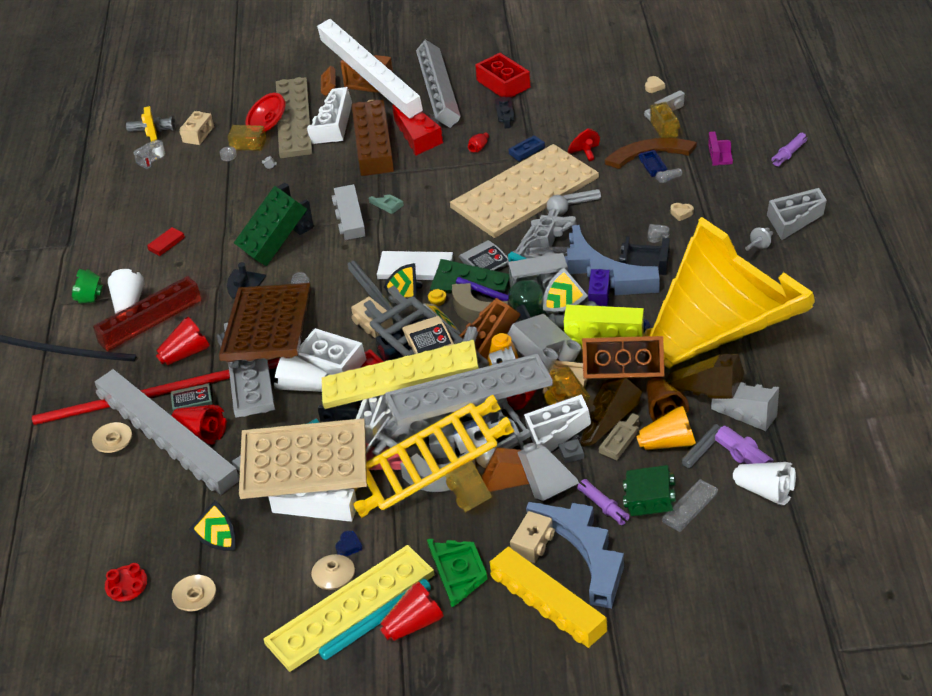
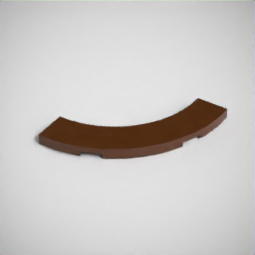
(629, 152)

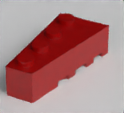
(418, 130)

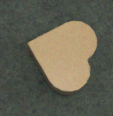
(654, 84)
(681, 211)

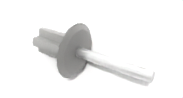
(760, 238)

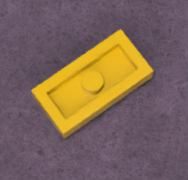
(148, 119)

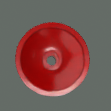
(266, 111)

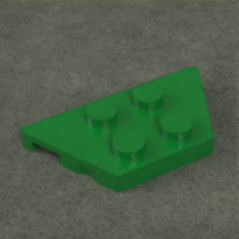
(458, 568)

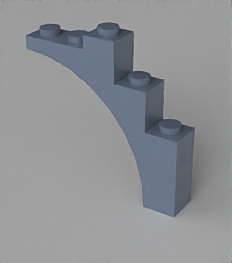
(623, 277)
(592, 542)

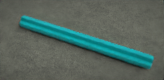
(362, 627)

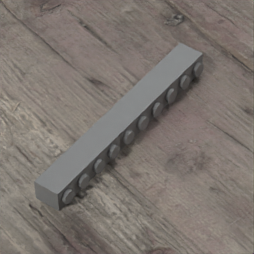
(167, 432)

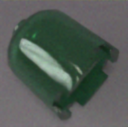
(529, 294)

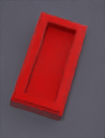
(165, 241)

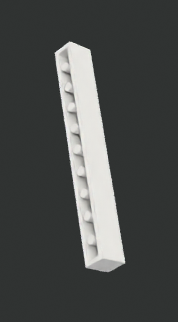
(370, 68)

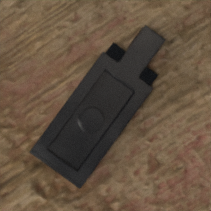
(504, 111)

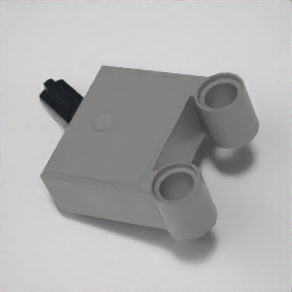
(542, 337)

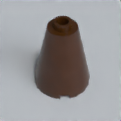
(663, 398)

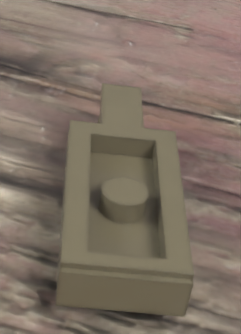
(620, 437)

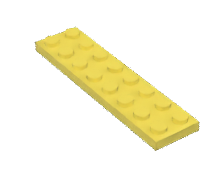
(398, 374)
(347, 606)

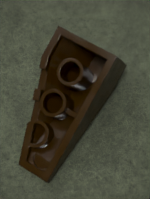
(716, 377)
(611, 405)

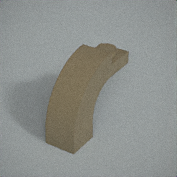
(465, 304)

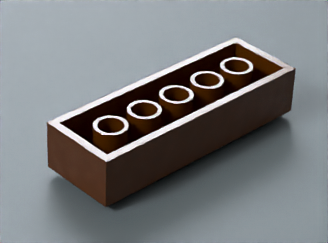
(372, 138)

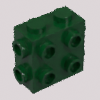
(649, 490)

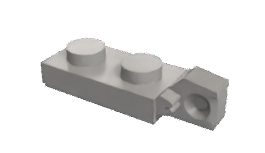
(674, 101)

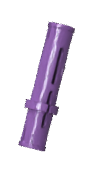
(786, 152)
(608, 506)

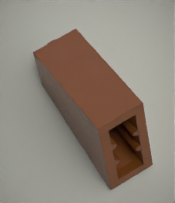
(504, 470)

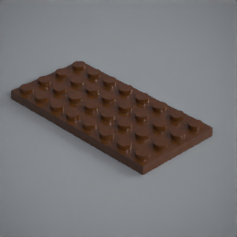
(266, 322)

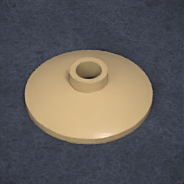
(112, 437)
(333, 572)
(193, 593)

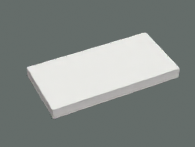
(425, 263)

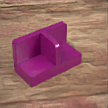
(719, 150)

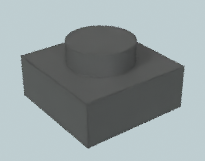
(571, 451)

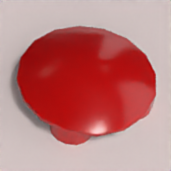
(125, 582)

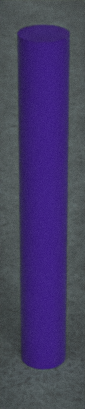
(484, 290)

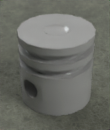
(501, 355)

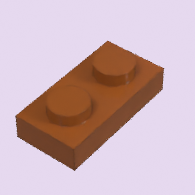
(328, 80)

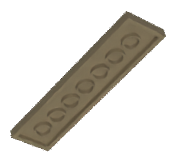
(293, 125)

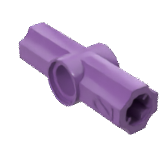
(741, 448)

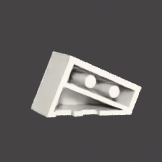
(558, 422)

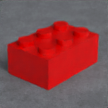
(502, 75)

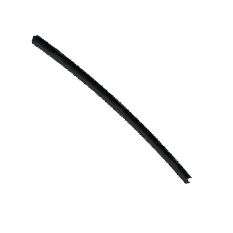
(67, 350)

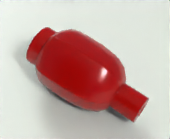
(478, 142)

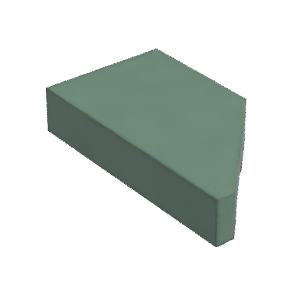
(388, 203)

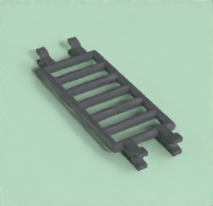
(403, 303)

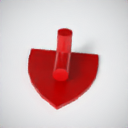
(585, 141)

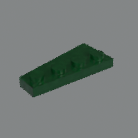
(449, 271)

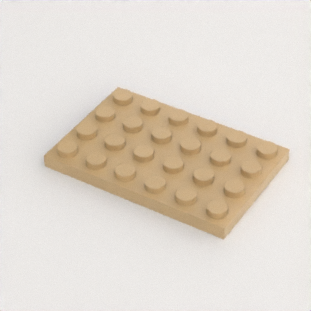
(303, 458)

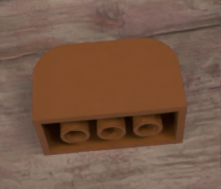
(623, 357)

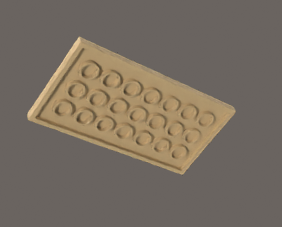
(523, 190)

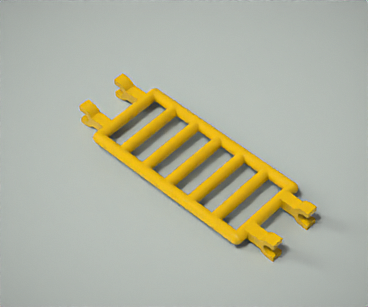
(503, 428)

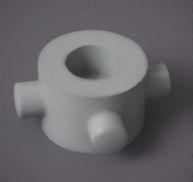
(269, 162)

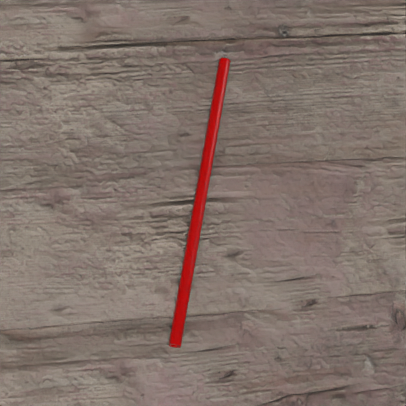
(149, 392)

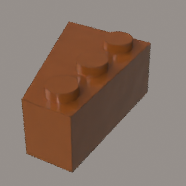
(492, 320)

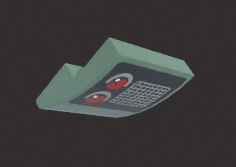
(191, 397)

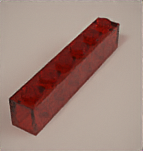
(147, 313)

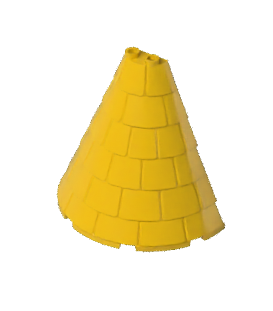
(721, 298)

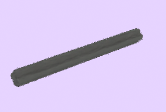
(371, 288)

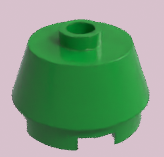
(87, 286)

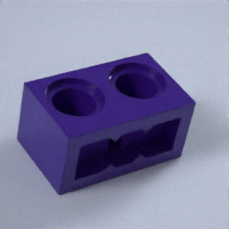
(599, 287)

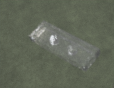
(690, 505)

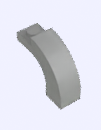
(424, 470)

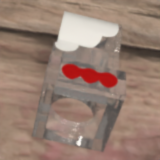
(149, 153)

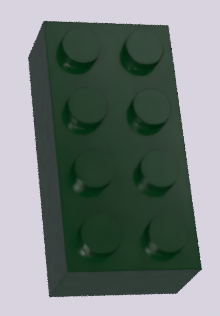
(270, 226)

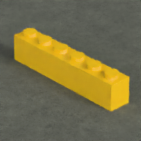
(548, 597)

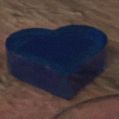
(348, 544)

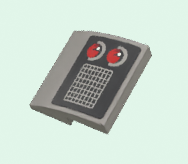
(485, 256)

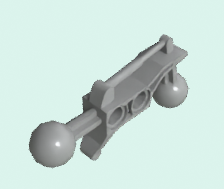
(547, 227)
(513, 439)

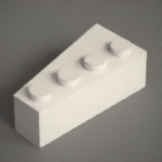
(332, 117)

